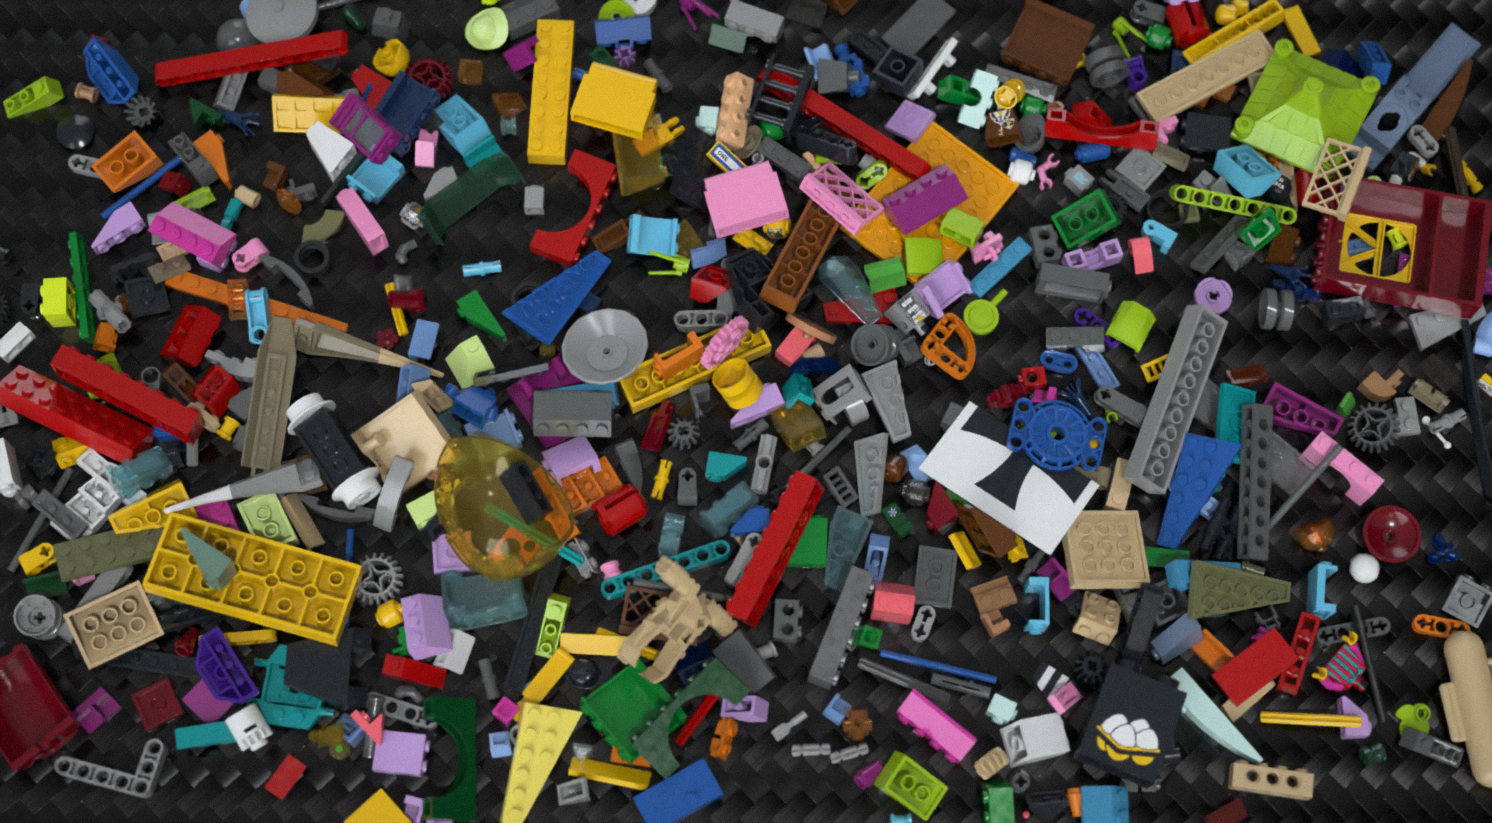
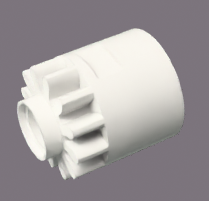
(249, 728)

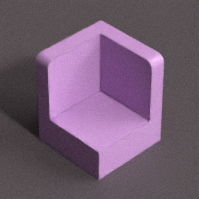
(414, 809)

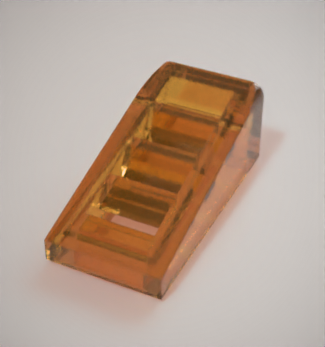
(242, 284)

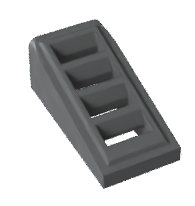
(834, 490)

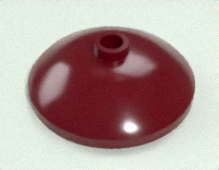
(1400, 526)

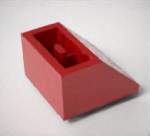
(215, 390)

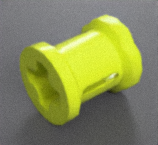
(1396, 238)

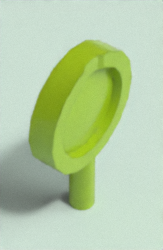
(982, 316)

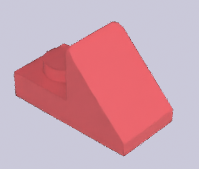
(374, 729)

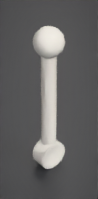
(1426, 420)

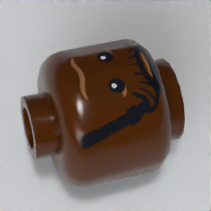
(895, 467)

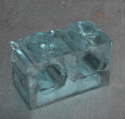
(671, 535)

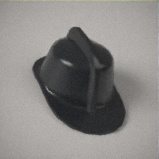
(588, 673)

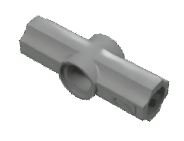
(109, 311)
(765, 453)

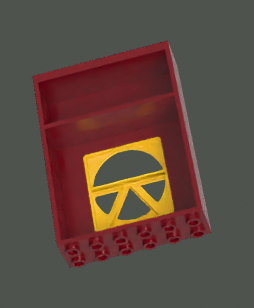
(1445, 240)

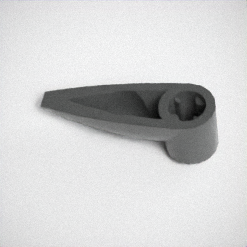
(629, 459)

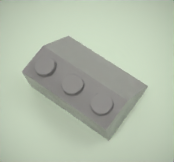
(754, 21)

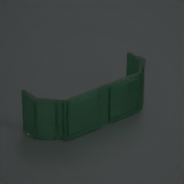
(466, 193)

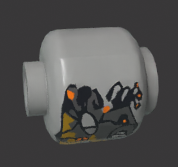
(409, 215)

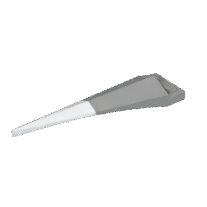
(282, 479)

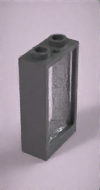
(1072, 283)

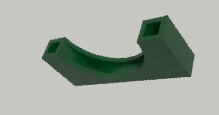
(459, 720)
(653, 741)

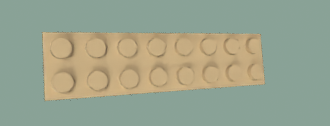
(1206, 77)

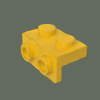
(68, 451)

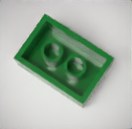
(1086, 219)

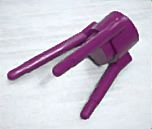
(693, 4)

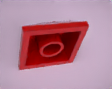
(709, 283)

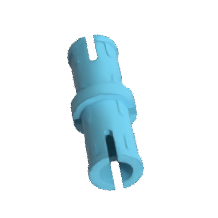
(481, 268)

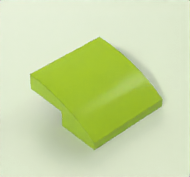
(922, 255)

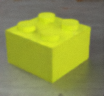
(58, 302)

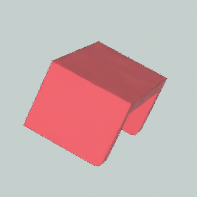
(793, 346)

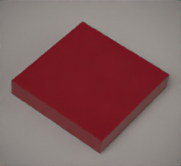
(157, 704)

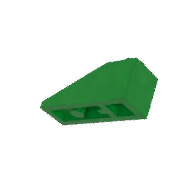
(957, 91)
(478, 314)

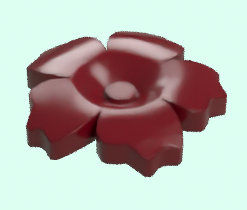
(386, 340)

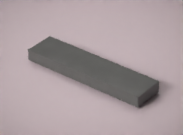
(1218, 244)

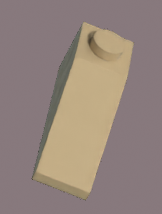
(1118, 489)

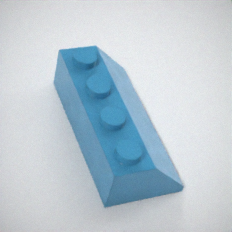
(1104, 804)

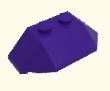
(223, 669)

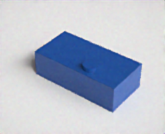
(679, 795)

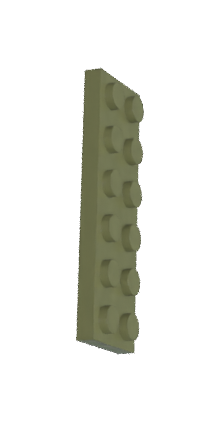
(105, 552)

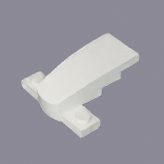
(96, 497)

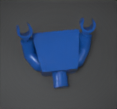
(474, 404)

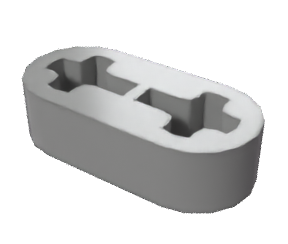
(1423, 141)
(927, 625)

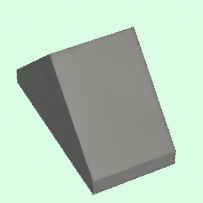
(573, 791)

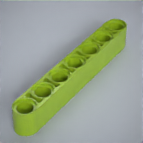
(1224, 203)

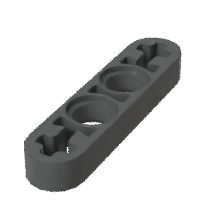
(1350, 627)

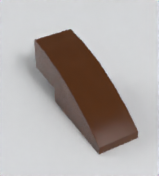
(614, 235)

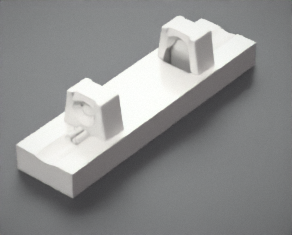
(942, 57)

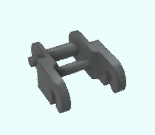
(1263, 622)

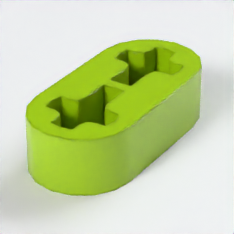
(868, 171)

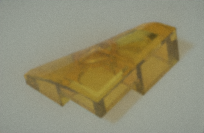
(688, 239)

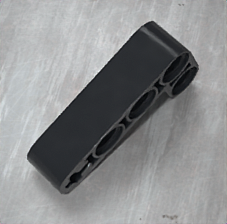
(813, 139)

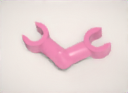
(1042, 174)

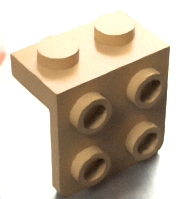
(1098, 618)

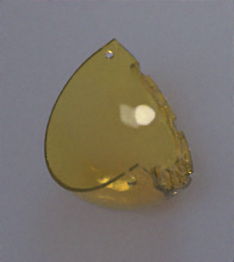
(482, 518)

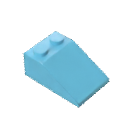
(461, 124)

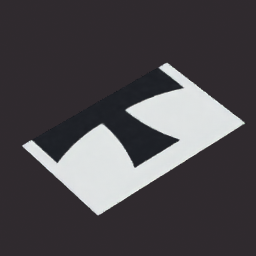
(1005, 483)

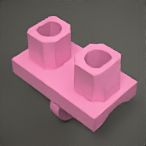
(988, 249)

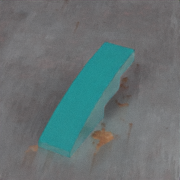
(203, 735)

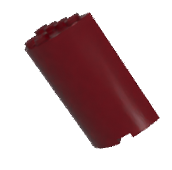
(32, 711)

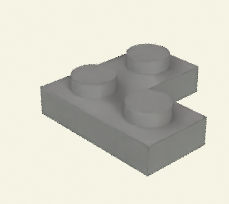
(1408, 417)

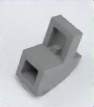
(857, 411)

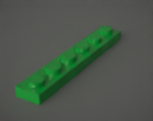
(81, 281)

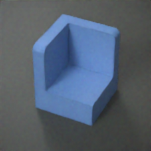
(837, 710)

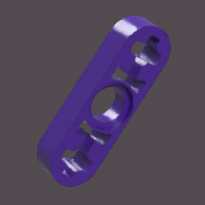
(1095, 320)

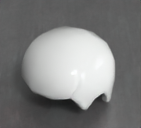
(1364, 568)

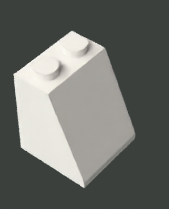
(330, 148)
(9, 470)
(1035, 739)

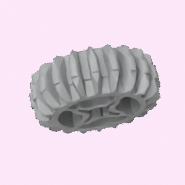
(383, 577)

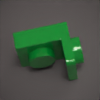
(401, 651)

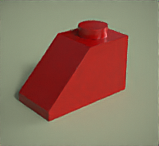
(1091, 113)

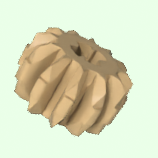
(991, 763)

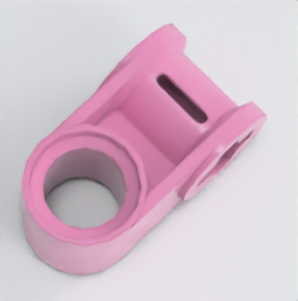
(249, 254)

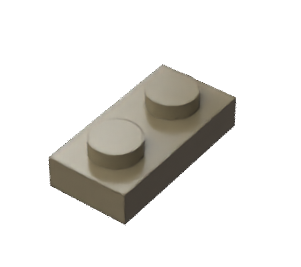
(169, 268)

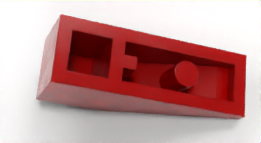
(413, 671)

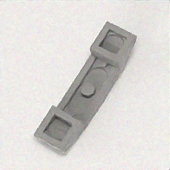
(391, 493)

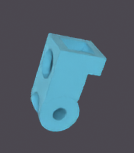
(1159, 234)

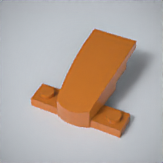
(588, 487)

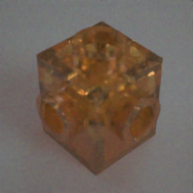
(857, 717)

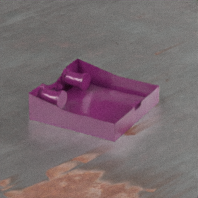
(523, 393)

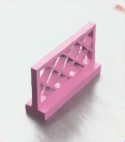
(835, 204)

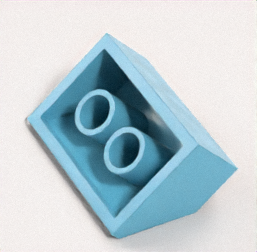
(1245, 170)

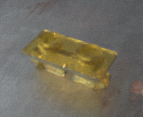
(327, 735)

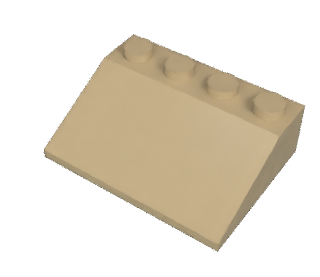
(113, 624)

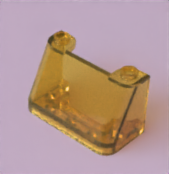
(638, 160)

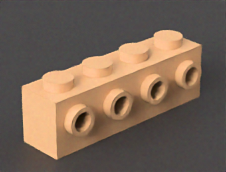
(734, 106)

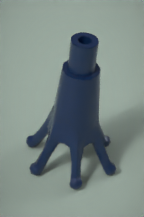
(240, 119)
(1290, 273)
(1078, 399)

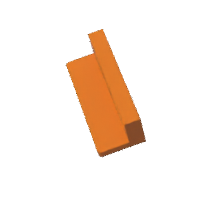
(1212, 651)

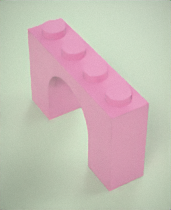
(1361, 478)

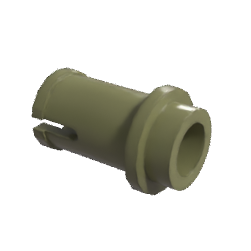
(1251, 568)

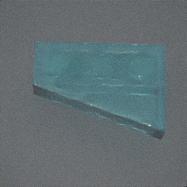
(139, 473)
(728, 510)

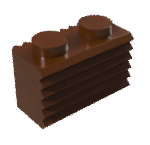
(1282, 246)

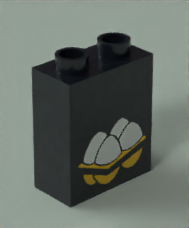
(1130, 723)

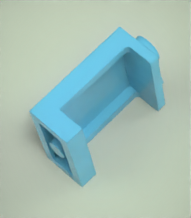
(375, 179)
(1316, 590)

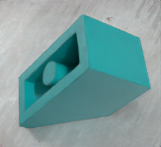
(723, 466)

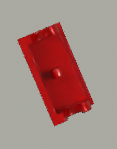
(285, 776)

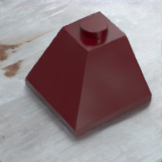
(940, 510)

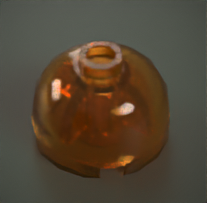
(1316, 535)

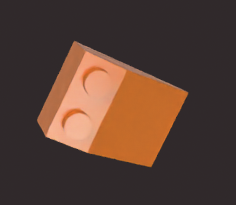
(127, 163)

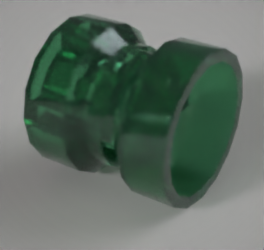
(1372, 754)

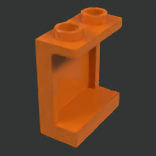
(681, 360)

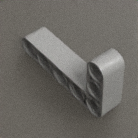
(115, 776)

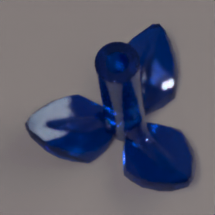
(1444, 549)

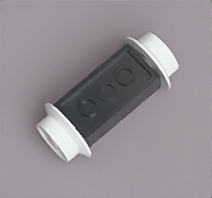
(333, 450)

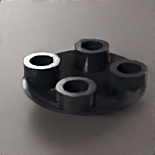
(75, 131)

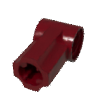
(412, 300)

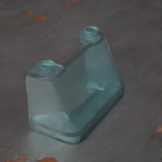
(480, 601)

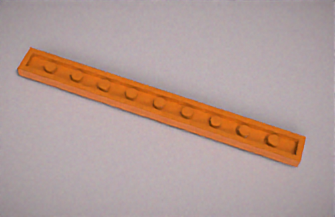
(218, 293)

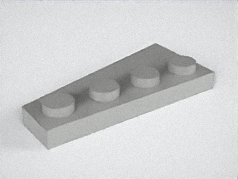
(1033, 86)
(1433, 327)
(887, 395)
(870, 468)

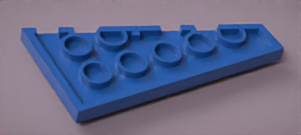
(553, 303)

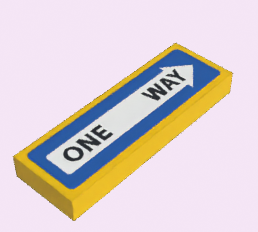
(724, 158)

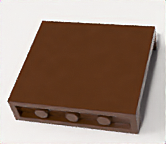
(1047, 42)

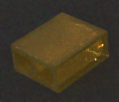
(798, 425)

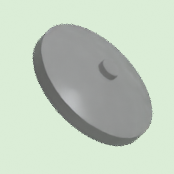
(281, 19)

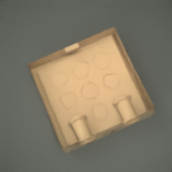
(406, 431)
(1106, 551)

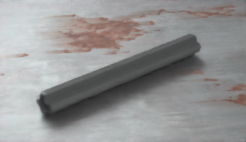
(904, 680)

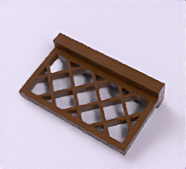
(629, 627)

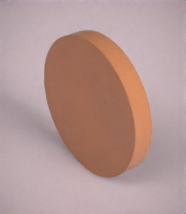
(811, 328)

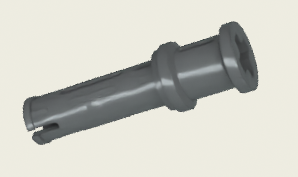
(374, 710)

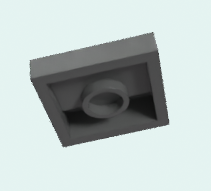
(1468, 600)

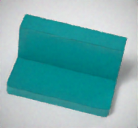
(482, 150)
(798, 388)

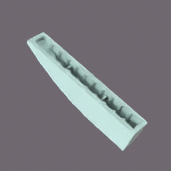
(1211, 719)

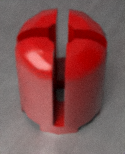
(1187, 23)
(620, 509)

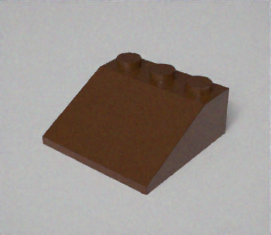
(986, 532)

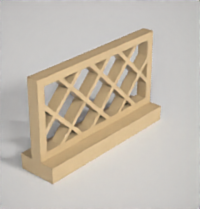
(1353, 182)

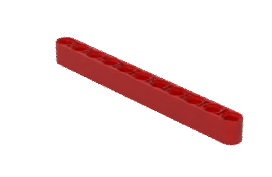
(251, 58)
(854, 129)

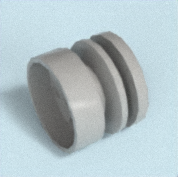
(31, 610)

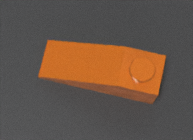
(213, 150)

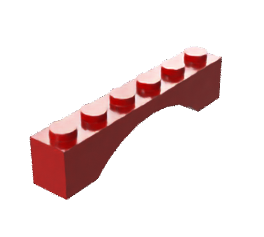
(1137, 135)

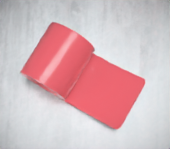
(1142, 254)

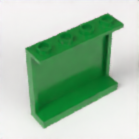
(625, 706)

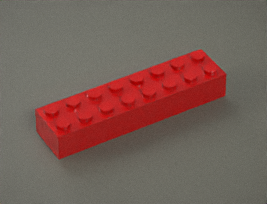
(128, 394)
(74, 415)
(775, 549)

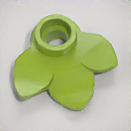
(1410, 718)

